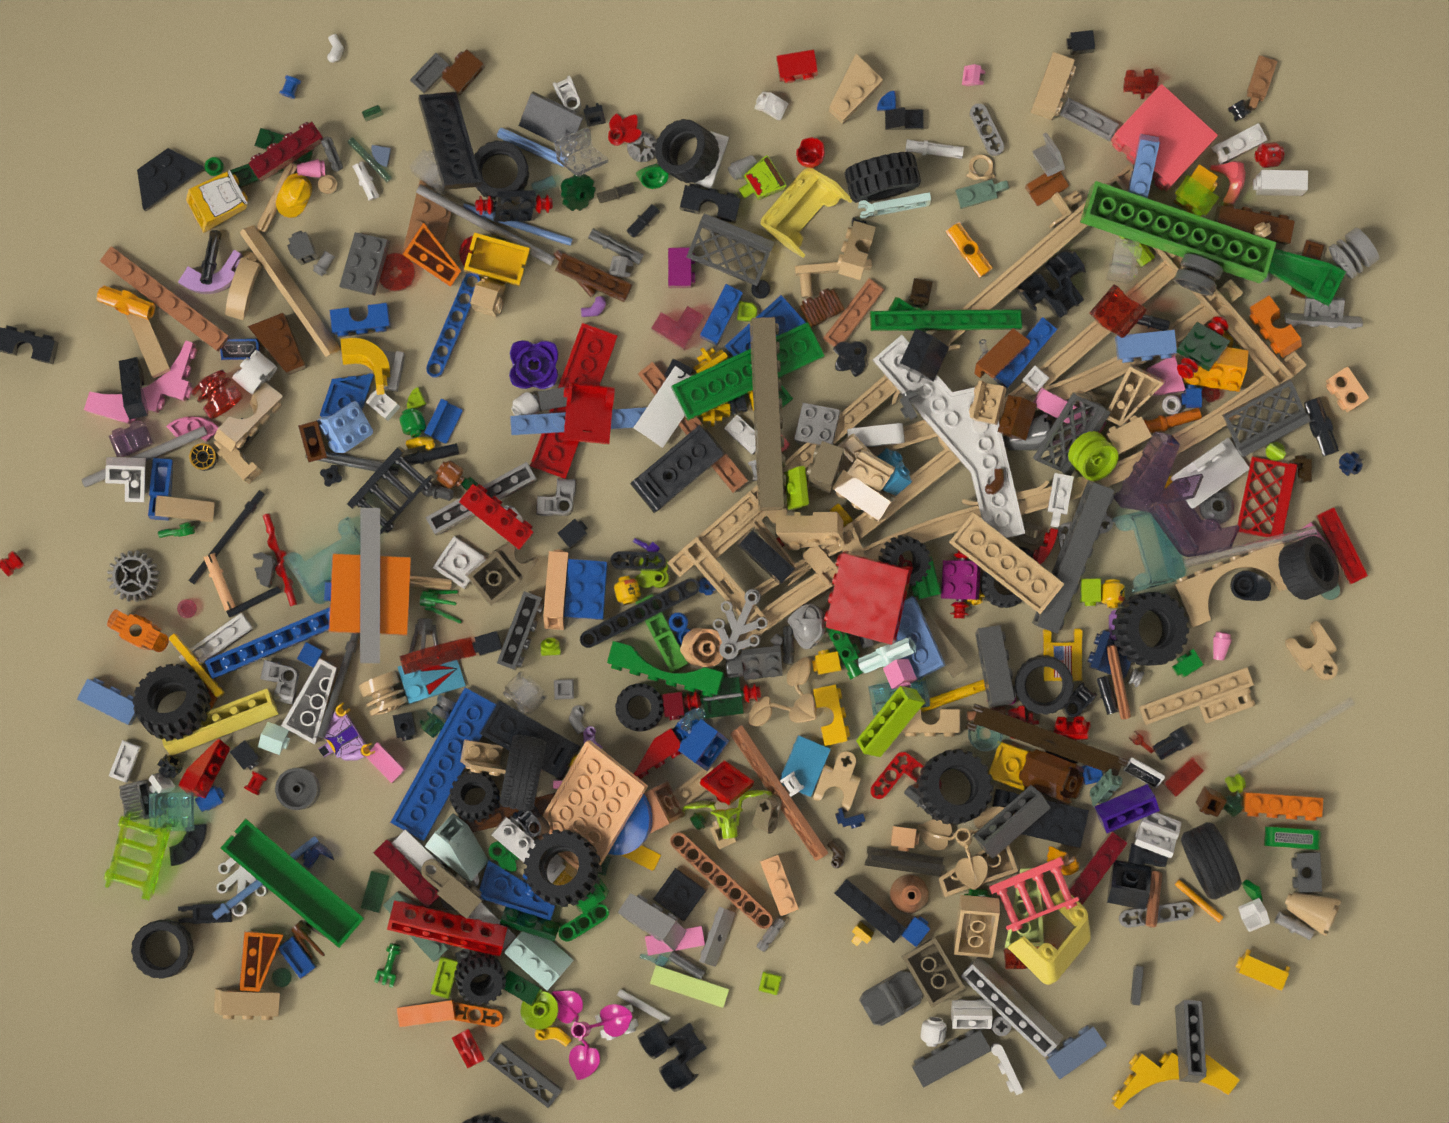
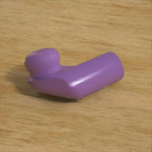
(596, 309)
(589, 734)

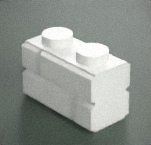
(971, 1014)

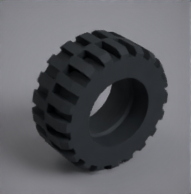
(882, 177)
(1172, 622)
(159, 685)
(978, 780)
(543, 853)

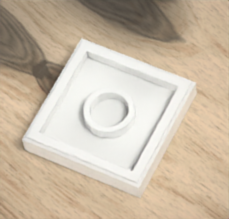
(457, 561)

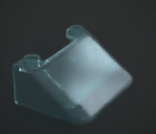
(1159, 556)
(318, 568)

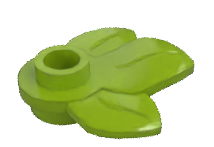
(648, 578)

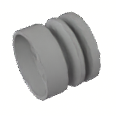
(1356, 251)

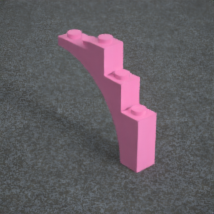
(169, 384)

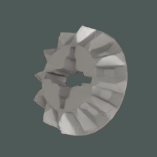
(648, 153)

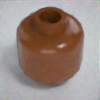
(450, 474)

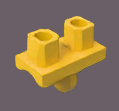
(710, 360)
(717, 414)

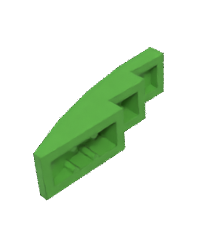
(664, 637)

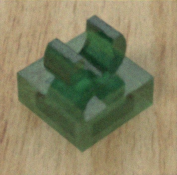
(432, 725)
(1233, 804)

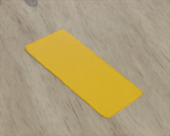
(644, 857)

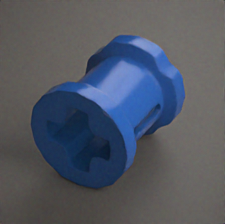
(290, 87)

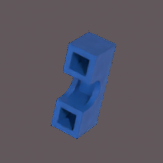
(721, 314)
(377, 319)

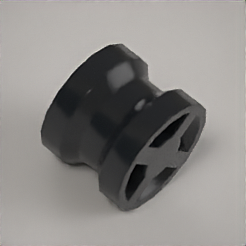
(1239, 110)
(738, 405)

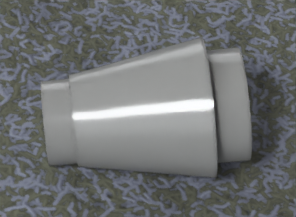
(741, 167)

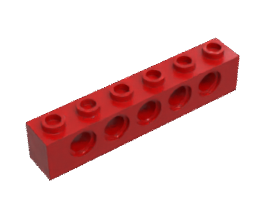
(438, 932)

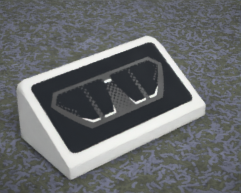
(1144, 773)

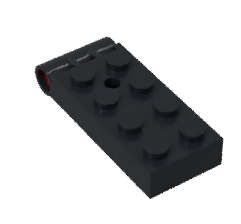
(685, 461)
(507, 722)
(1059, 824)

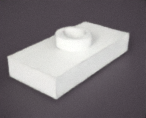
(125, 761)

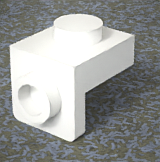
(771, 105)
(383, 405)

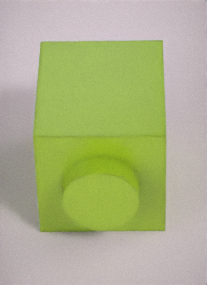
(1090, 591)

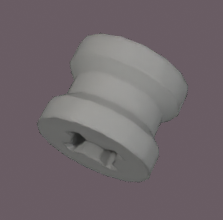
(998, 1024)

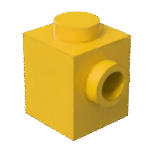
(826, 662)

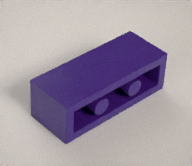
(1127, 808)

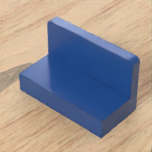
(443, 421)

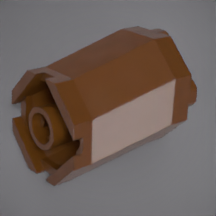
(1052, 776)

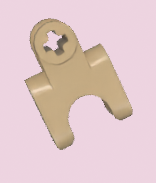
(1317, 655)
(840, 777)

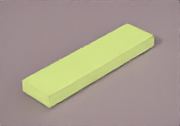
(689, 986)

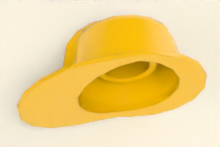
(293, 195)

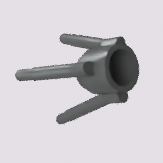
(424, 628)

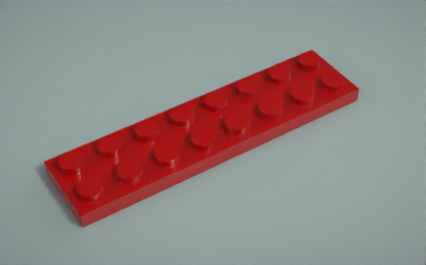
(585, 366)

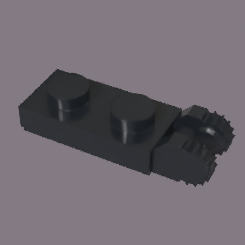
(203, 914)

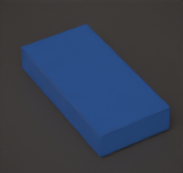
(296, 957)

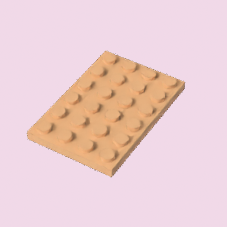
(594, 800)

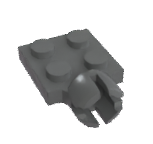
(756, 663)

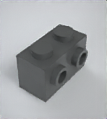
(302, 248)

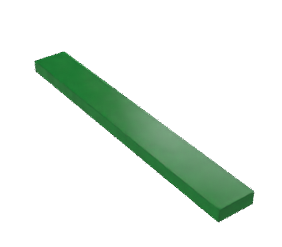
(945, 320)

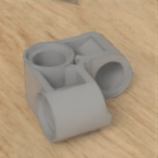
(564, 493)
(285, 689)

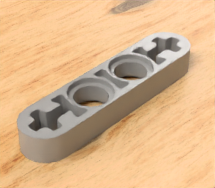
(1179, 905)

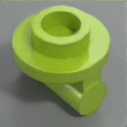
(1275, 451)
(550, 646)
(1235, 783)

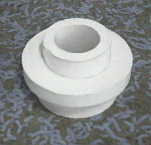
(1175, 400)

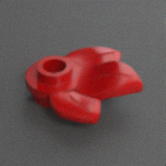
(625, 128)

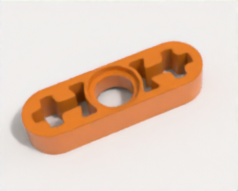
(488, 1021)

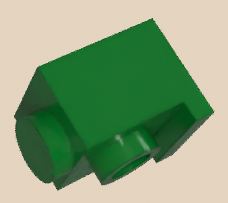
(1187, 664)

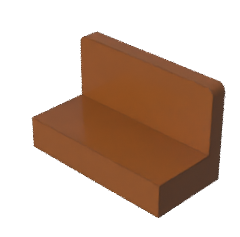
(1045, 187)

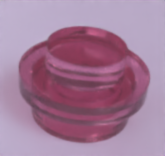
(186, 608)

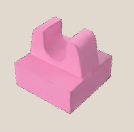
(972, 75)

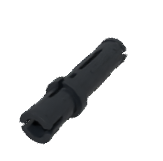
(209, 263)
(421, 457)

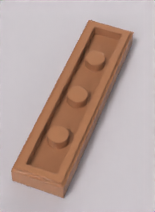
(854, 313)

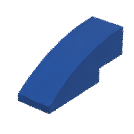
(160, 484)

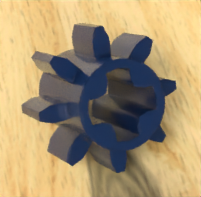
(1350, 463)

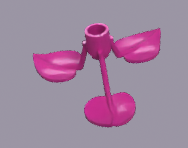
(614, 1018)

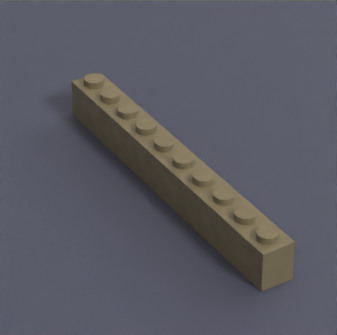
(766, 414)

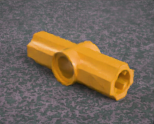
(961, 240)
(125, 302)

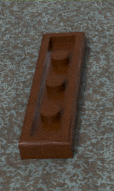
(593, 277)

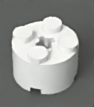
(254, 372)

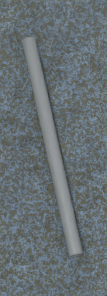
(483, 223)

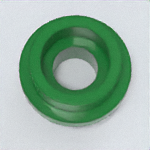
(214, 160)

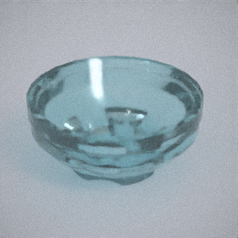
(984, 745)

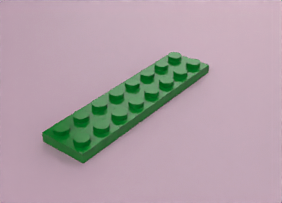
(734, 376)

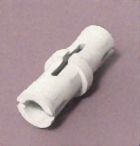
(366, 181)

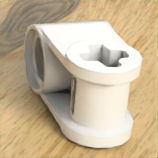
(566, 92)

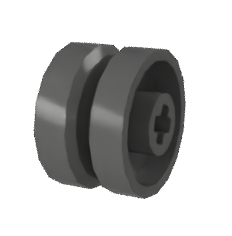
(1198, 274)
(308, 791)

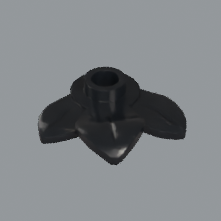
(848, 359)

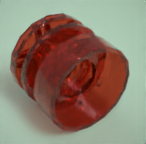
(215, 392)

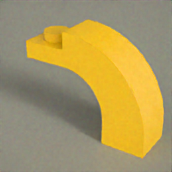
(368, 354)

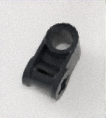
(1080, 700)
(529, 819)

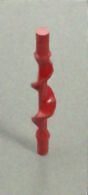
(280, 568)

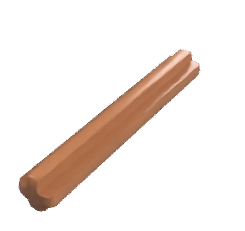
(1118, 681)

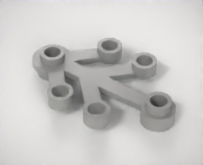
(739, 627)

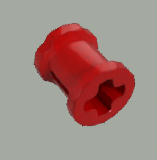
(255, 783)

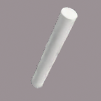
(643, 1006)

